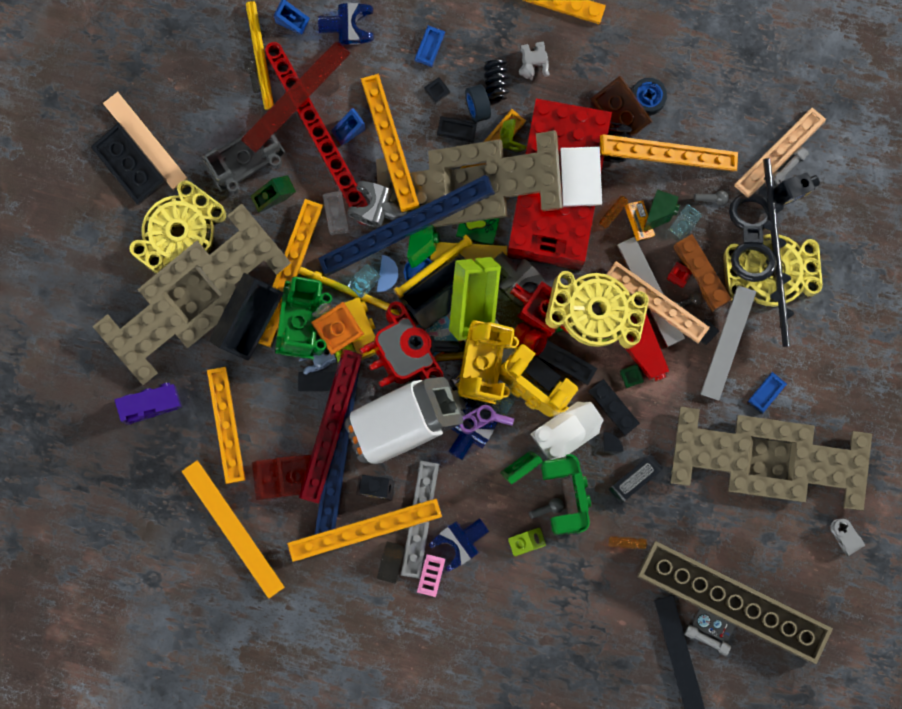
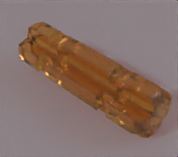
(614, 211)
(626, 542)

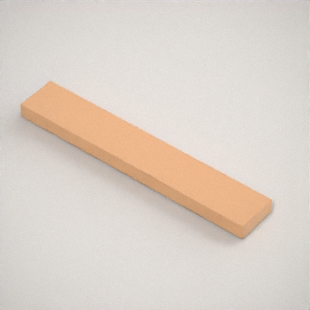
(144, 138)
(781, 151)
(660, 303)

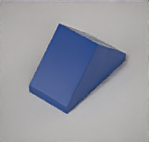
(290, 17)
(348, 127)

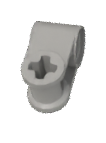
(848, 538)

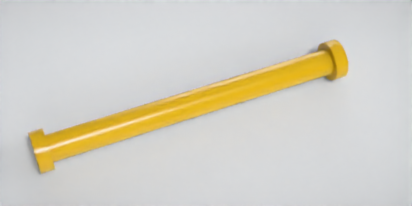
(434, 265)

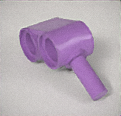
(479, 422)

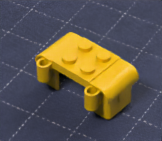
(483, 361)
(535, 399)

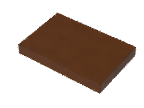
(624, 106)

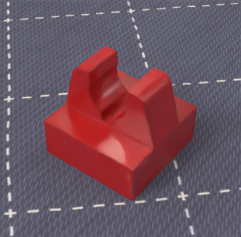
(679, 275)

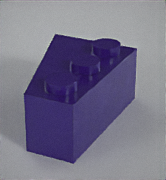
(148, 403)

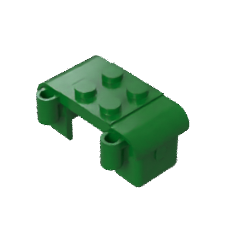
(295, 331)
(567, 467)

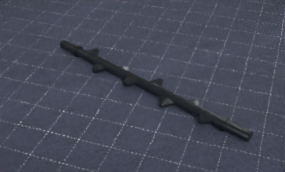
(777, 243)

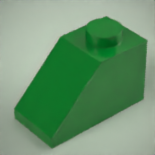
(422, 245)

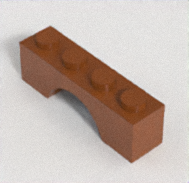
(709, 283)

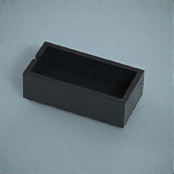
(432, 296)
(246, 316)

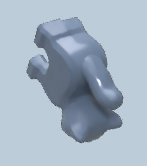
(320, 362)

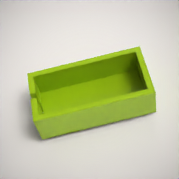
(473, 294)

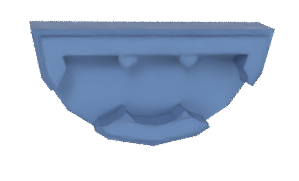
(388, 274)

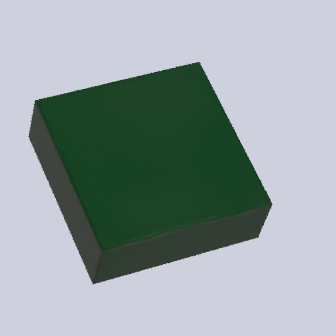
(631, 376)

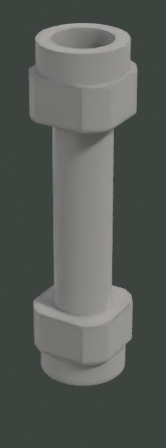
(799, 155)
(722, 647)

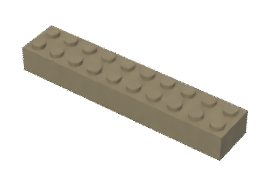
(734, 602)

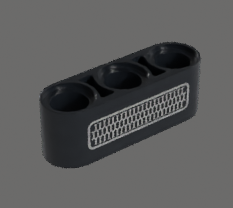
(635, 479)

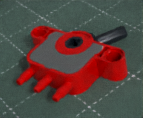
(399, 355)

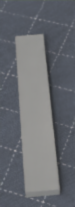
(639, 266)
(728, 342)
(418, 533)

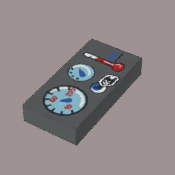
(713, 625)

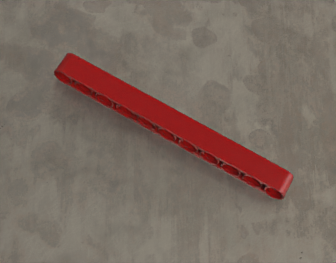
(316, 124)

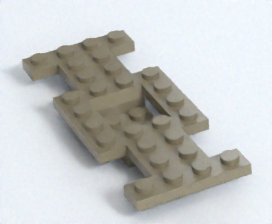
(508, 177)
(187, 289)
(769, 466)

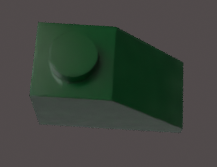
(273, 193)
(661, 210)

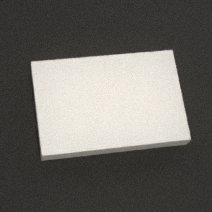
(581, 176)

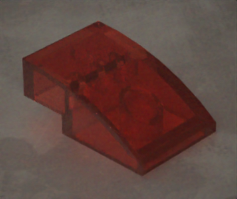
(279, 476)

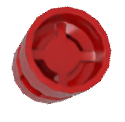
(531, 338)

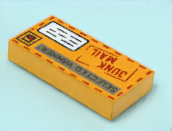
(638, 216)

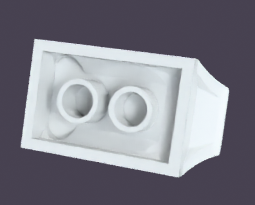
(568, 430)

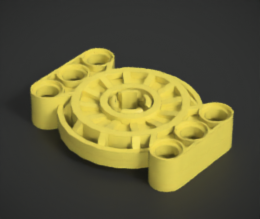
(177, 213)
(794, 263)
(584, 323)

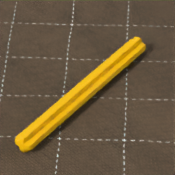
(259, 55)

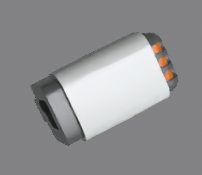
(404, 419)

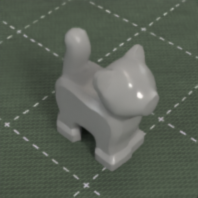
(534, 59)

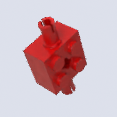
(534, 302)

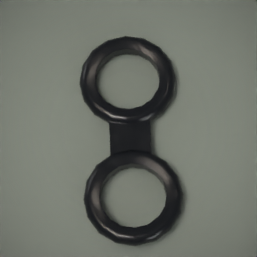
(751, 239)

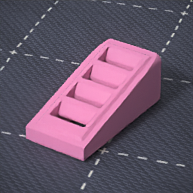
(441, 561)

